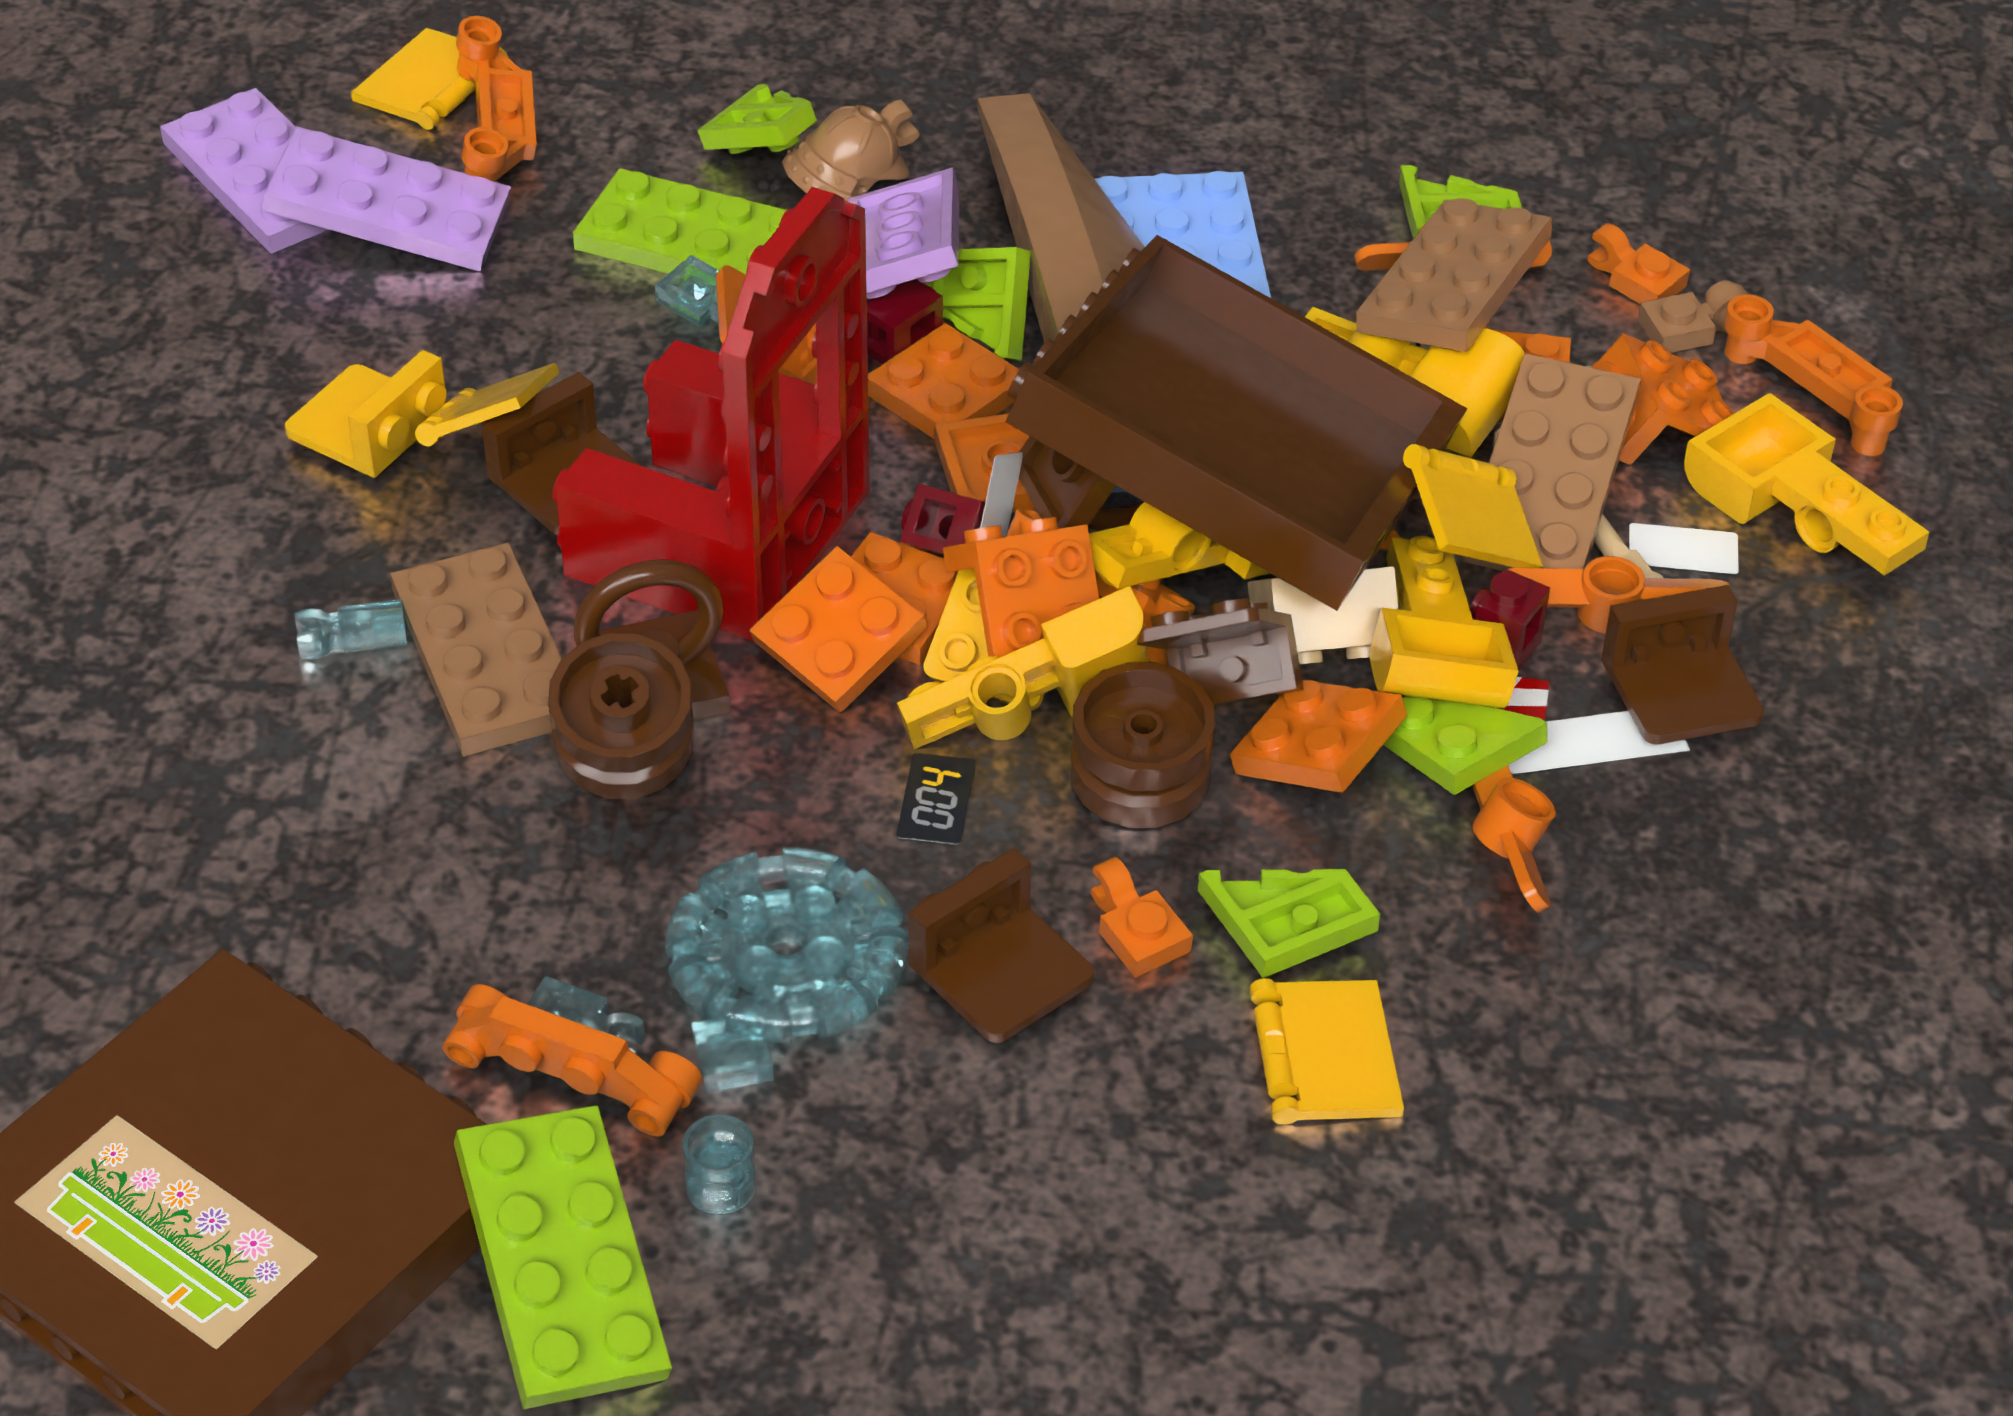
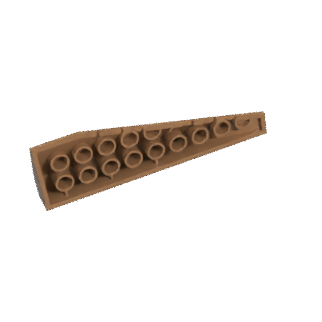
(1053, 209)

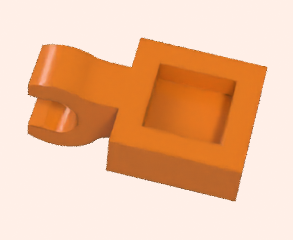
(1639, 273)
(1137, 928)

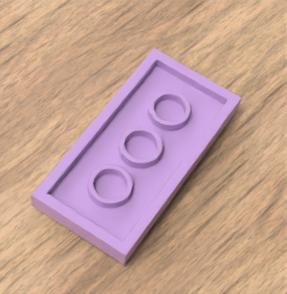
(234, 155)
(387, 198)
(911, 231)

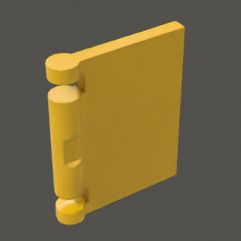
(418, 81)
(479, 405)
(1473, 507)
(1326, 1049)

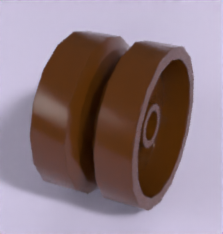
(621, 715)
(1142, 745)

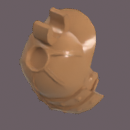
(853, 150)

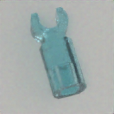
(352, 628)

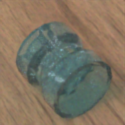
(719, 1164)

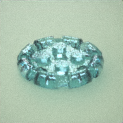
(799, 915)

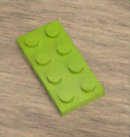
(665, 222)
(561, 1256)

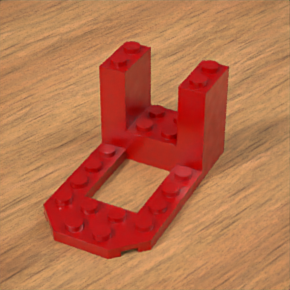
(776, 447)

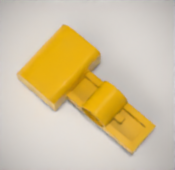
(1475, 378)
(1780, 456)
(1159, 548)
(1431, 640)
(1066, 658)

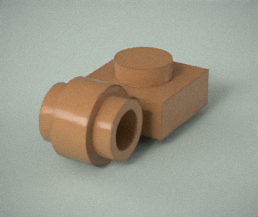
(1683, 322)

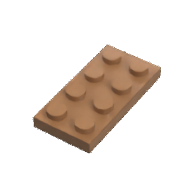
(1454, 274)
(1564, 446)
(481, 645)

